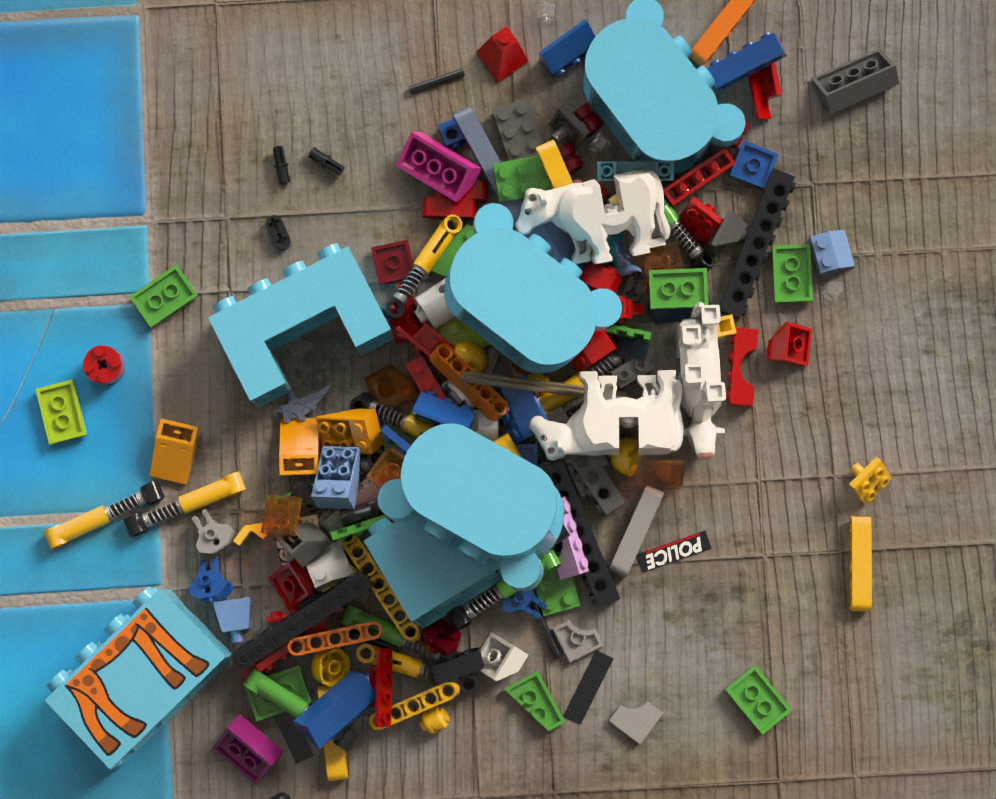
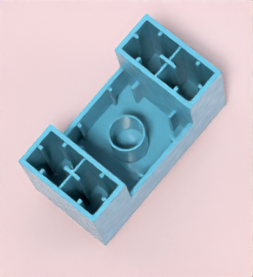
(291, 309)

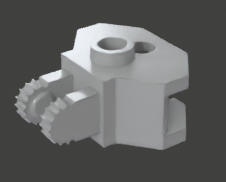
(211, 533)

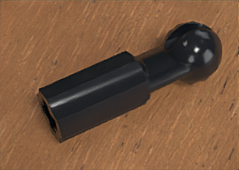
(361, 513)

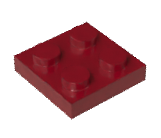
(392, 261)

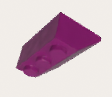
(248, 749)

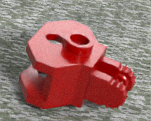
(629, 309)

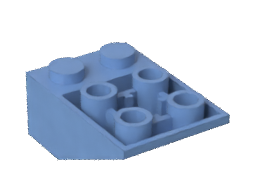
(337, 478)

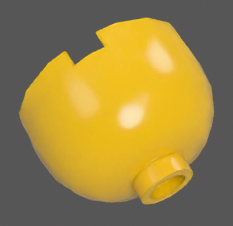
(473, 354)
(627, 458)
(330, 666)

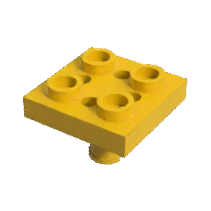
(869, 479)

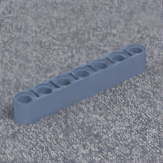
(483, 153)

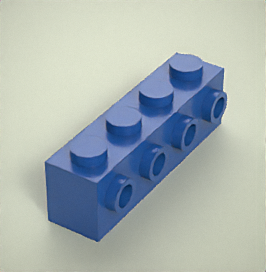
(746, 61)

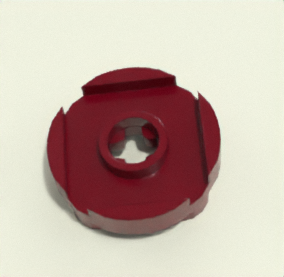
(441, 629)

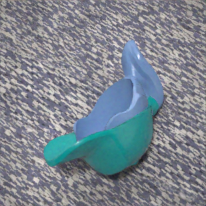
(621, 259)

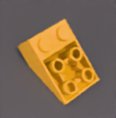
(351, 429)
(299, 448)
(174, 451)

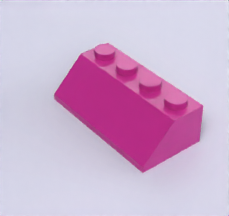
(438, 166)

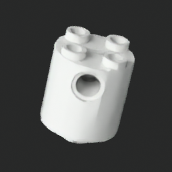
(433, 306)

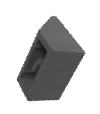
(306, 544)

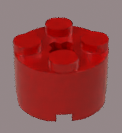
(598, 276)
(94, 370)

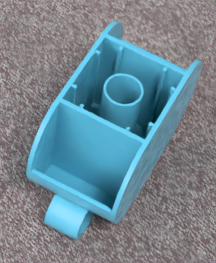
(653, 93)
(523, 297)
(481, 497)

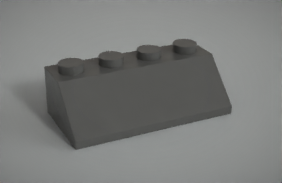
(856, 80)

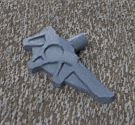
(300, 407)

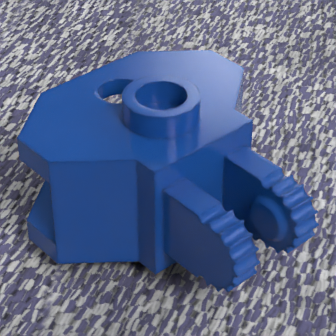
(210, 584)
(522, 602)

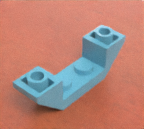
(607, 169)

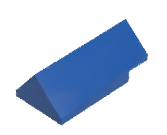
(336, 709)

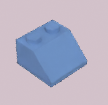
(831, 252)

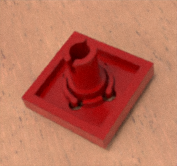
(700, 220)

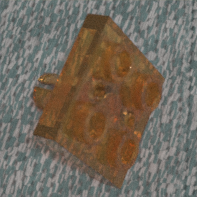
(668, 254)
(285, 515)

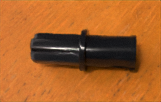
(326, 161)
(281, 165)

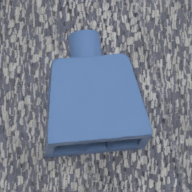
(234, 616)

